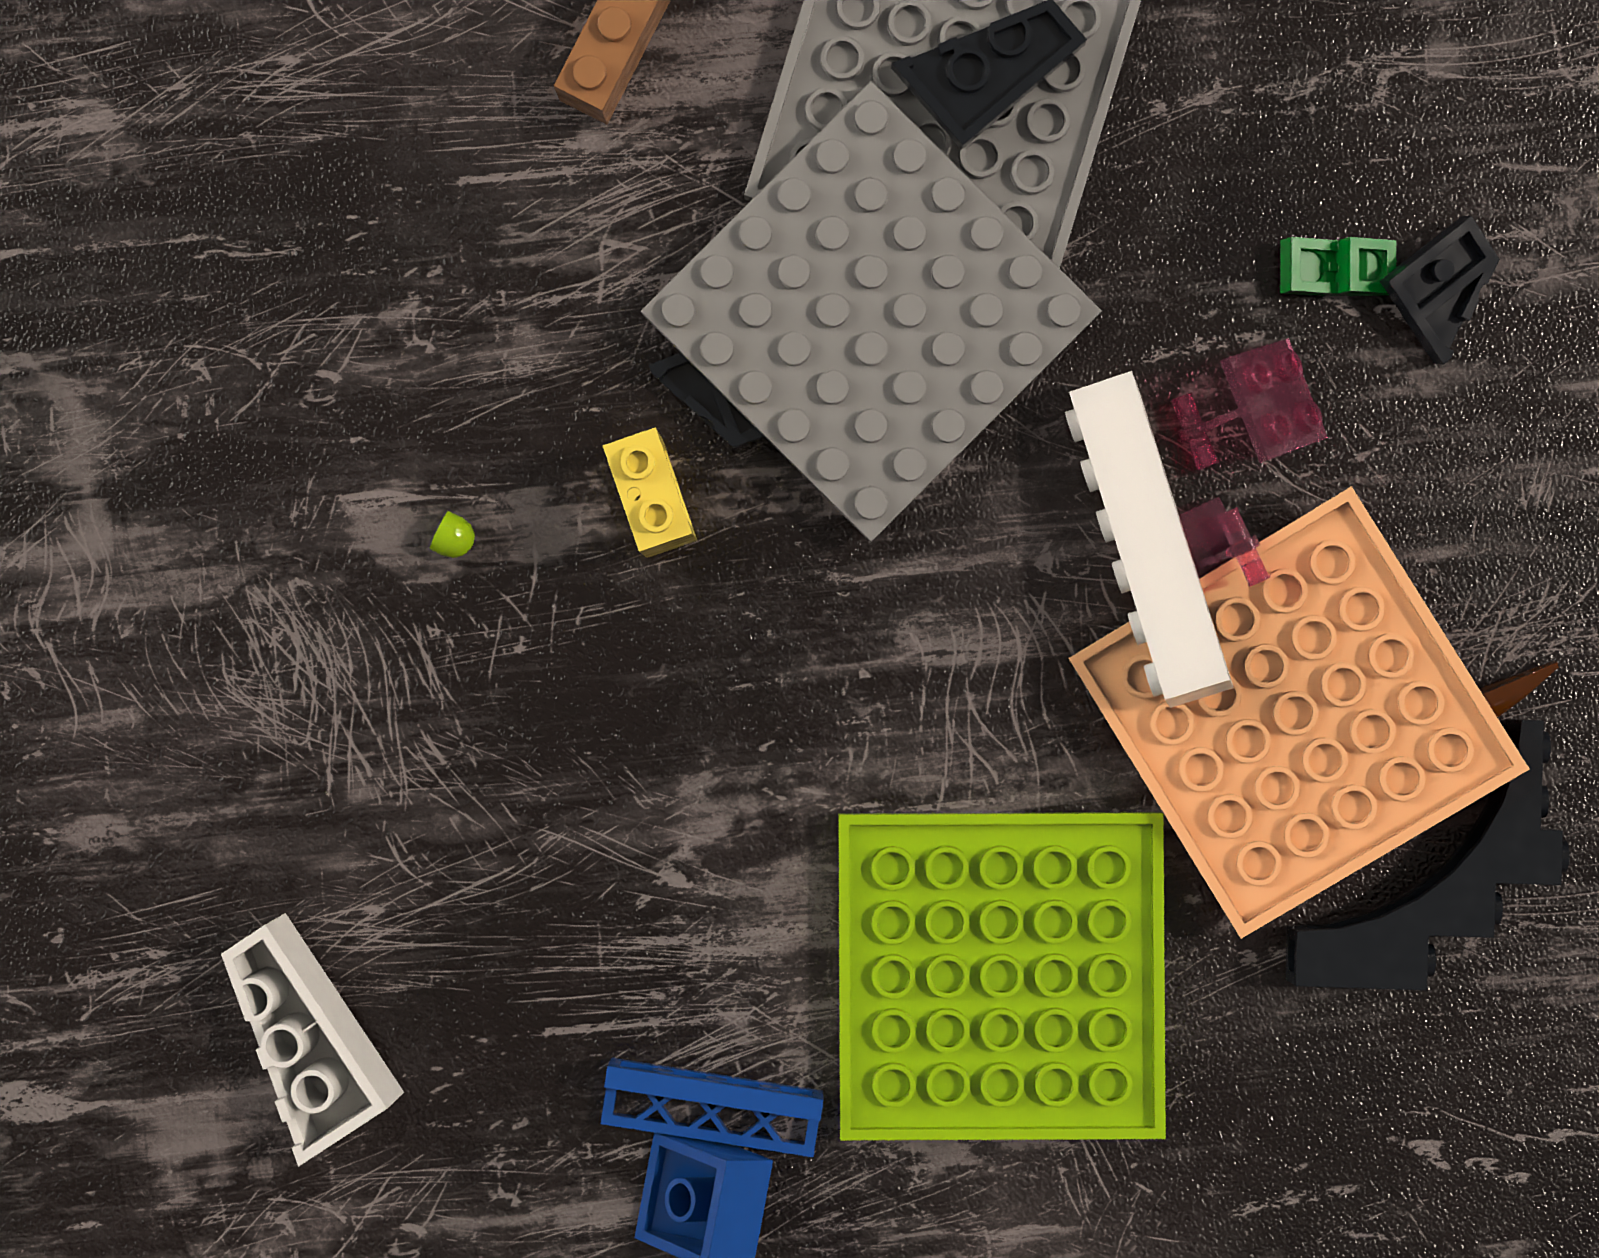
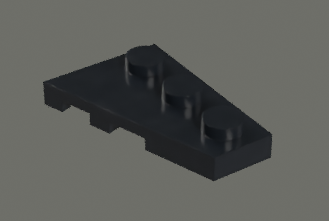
(985, 73)

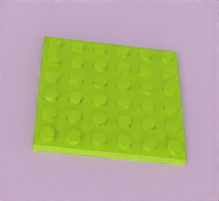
(1001, 976)

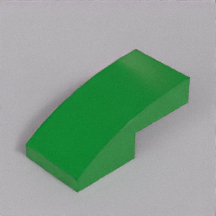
(1335, 266)

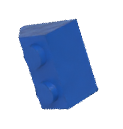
(703, 1198)

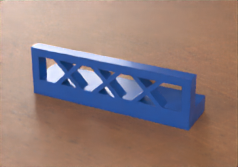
(716, 1090)

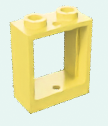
(644, 470)

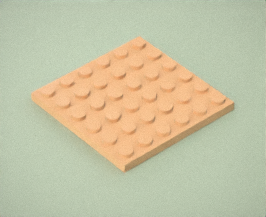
(1339, 723)

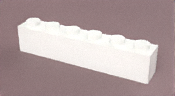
(1150, 541)

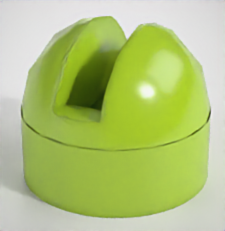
(453, 536)

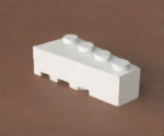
(307, 1039)

